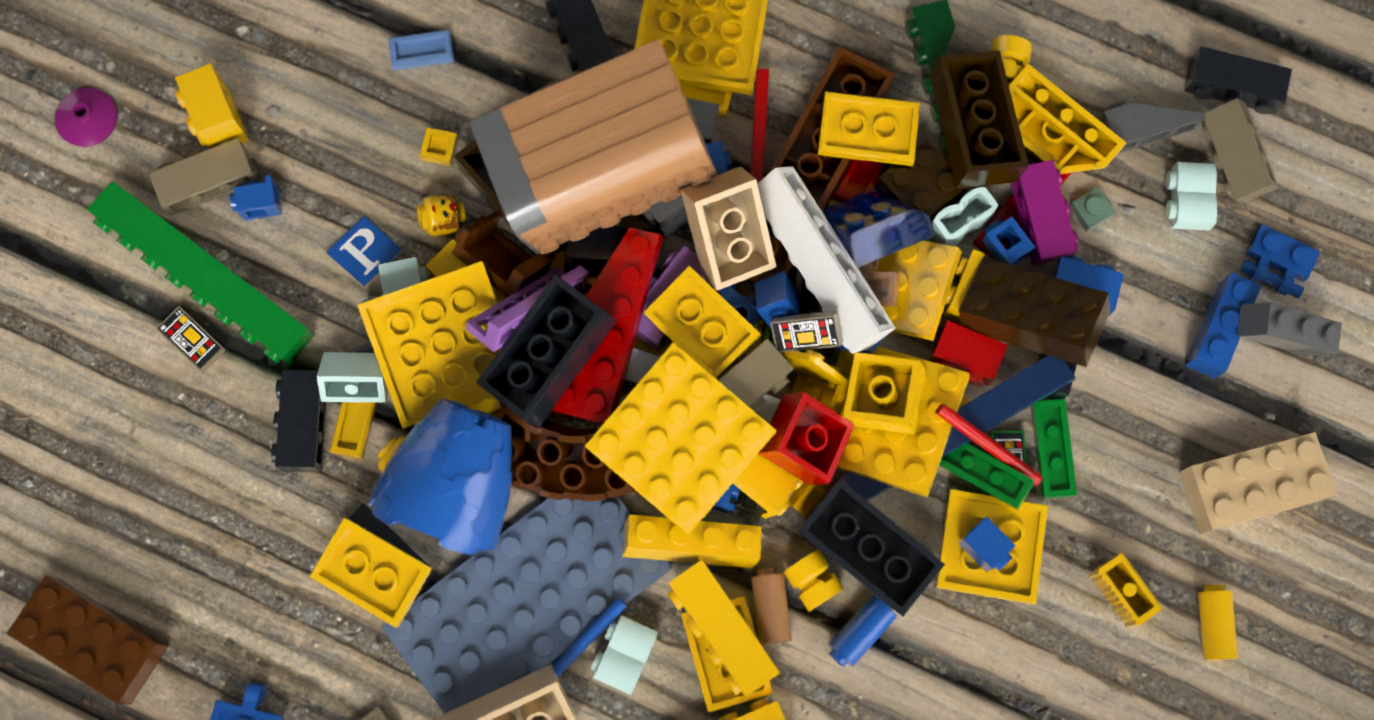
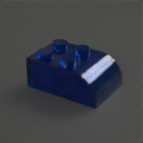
(877, 226)

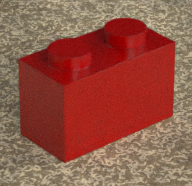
(969, 352)

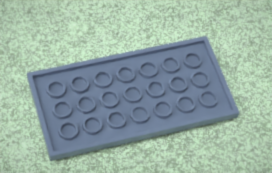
(521, 601)

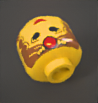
(440, 214)

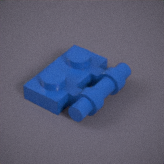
(1283, 254)

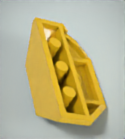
(1059, 127)

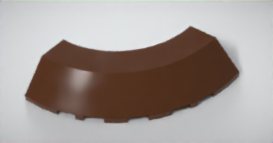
(557, 463)

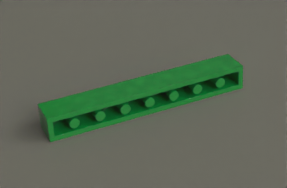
(201, 273)

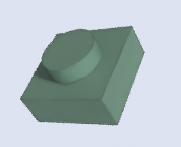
(1092, 209)

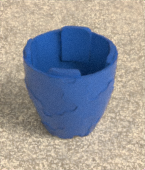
(449, 478)

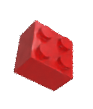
(807, 438)

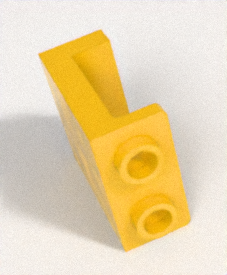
(767, 486)

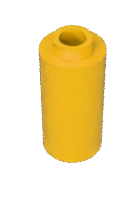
(1217, 623)

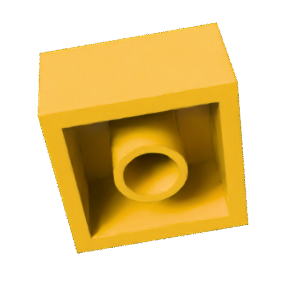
(209, 106)
(884, 393)

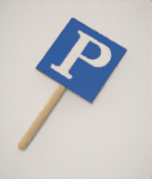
(363, 250)

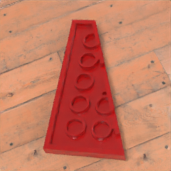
(623, 294)

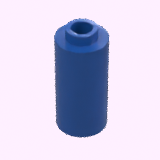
(861, 632)

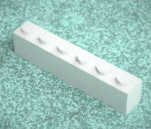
(822, 259)

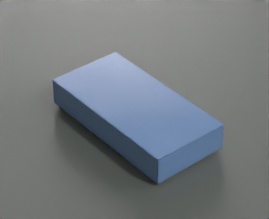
(421, 50)

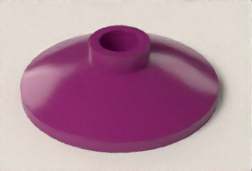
(92, 127)

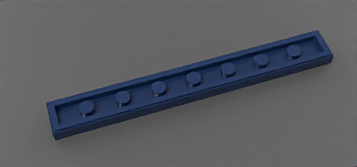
(990, 410)

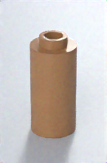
(771, 607)

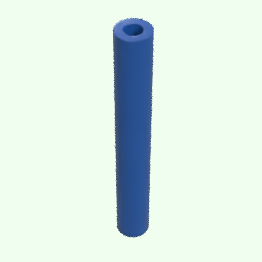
(589, 636)

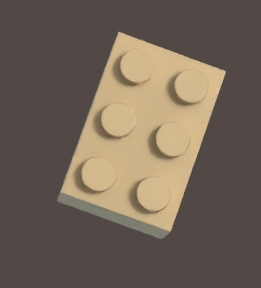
(729, 228)

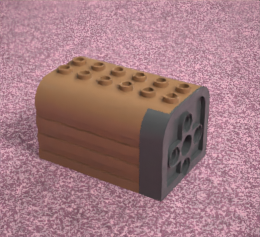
(593, 149)

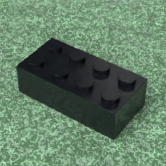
(546, 351)
(870, 546)

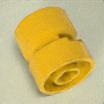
(1014, 53)
(813, 580)

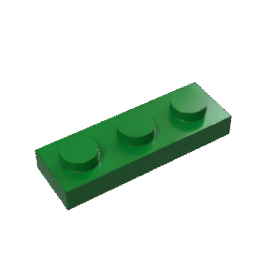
(1053, 449)
(988, 475)

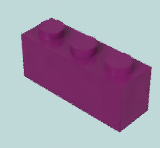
(1044, 213)

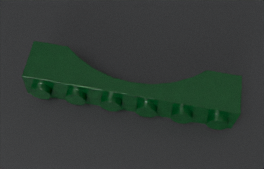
(931, 31)

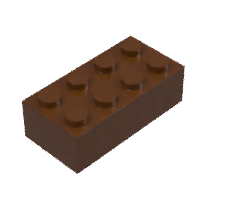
(87, 640)

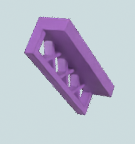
(508, 313)

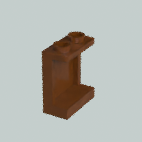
(505, 262)

